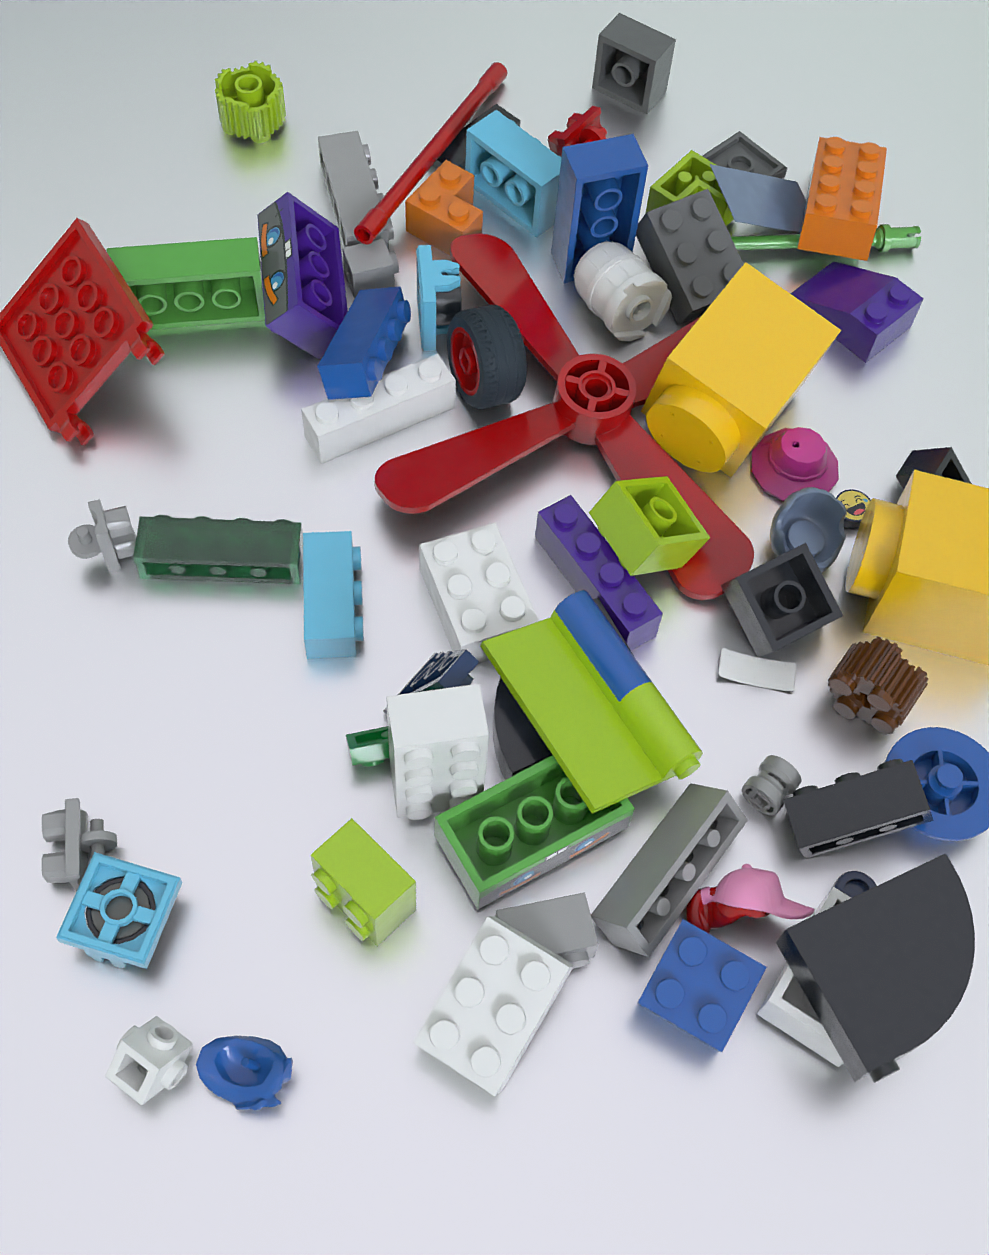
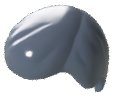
(810, 518)

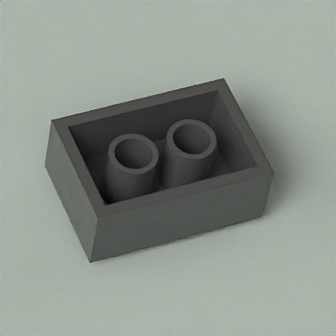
(690, 252)

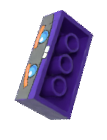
(301, 274)

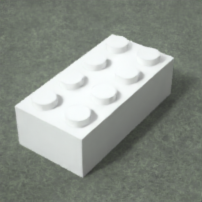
(436, 749)

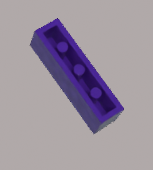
(594, 567)

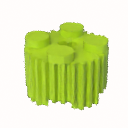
(250, 101)

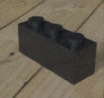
(857, 808)

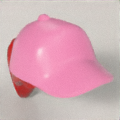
(741, 894)

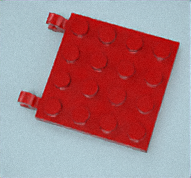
(73, 329)

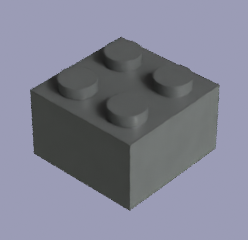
(633, 63)

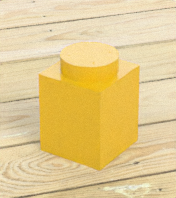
(735, 373)
(926, 567)

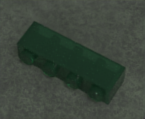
(219, 549)

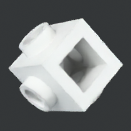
(149, 1060)

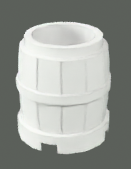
(621, 290)

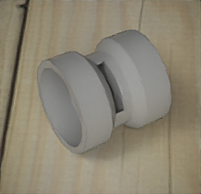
(771, 785)

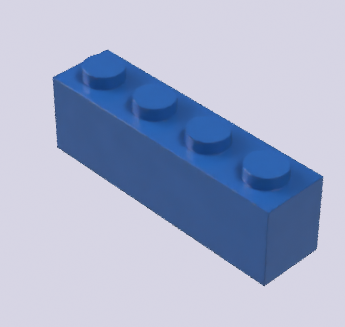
(364, 343)

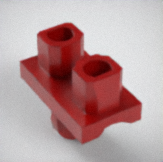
(580, 129)

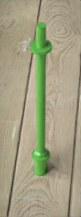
(884, 239)

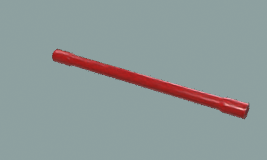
(378, 216)

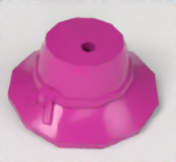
(787, 469)

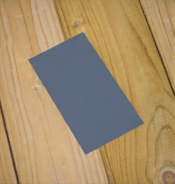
(761, 199)

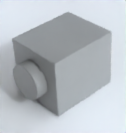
(369, 266)

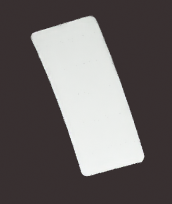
(757, 671)

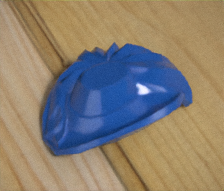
(244, 1070)

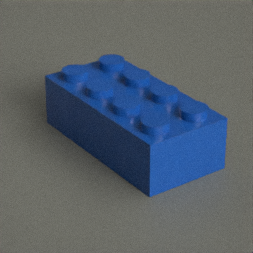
(597, 198)

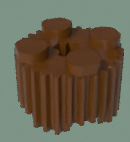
(876, 684)

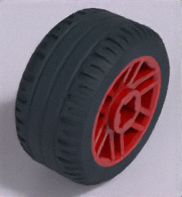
(486, 356)

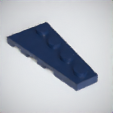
(442, 672)

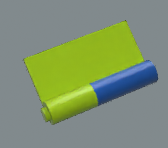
(593, 703)

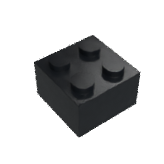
(782, 600)

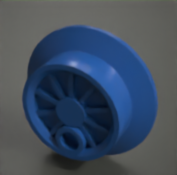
(953, 779)

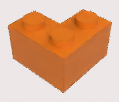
(443, 207)

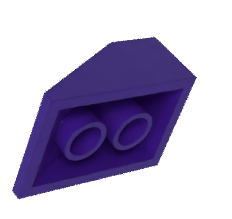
(863, 304)

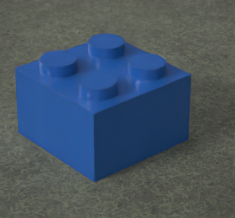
(702, 985)

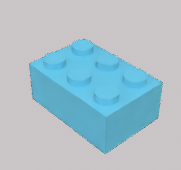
(514, 171)

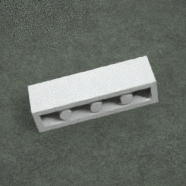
(397, 403)

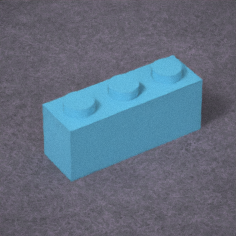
(331, 595)

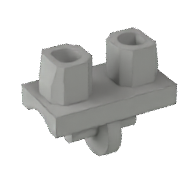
(110, 535)
(72, 826)

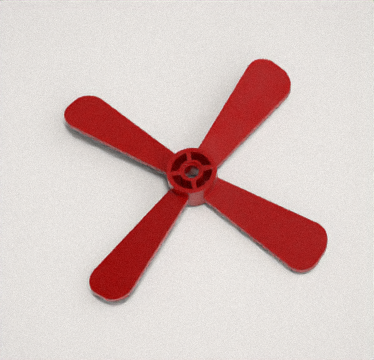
(588, 406)

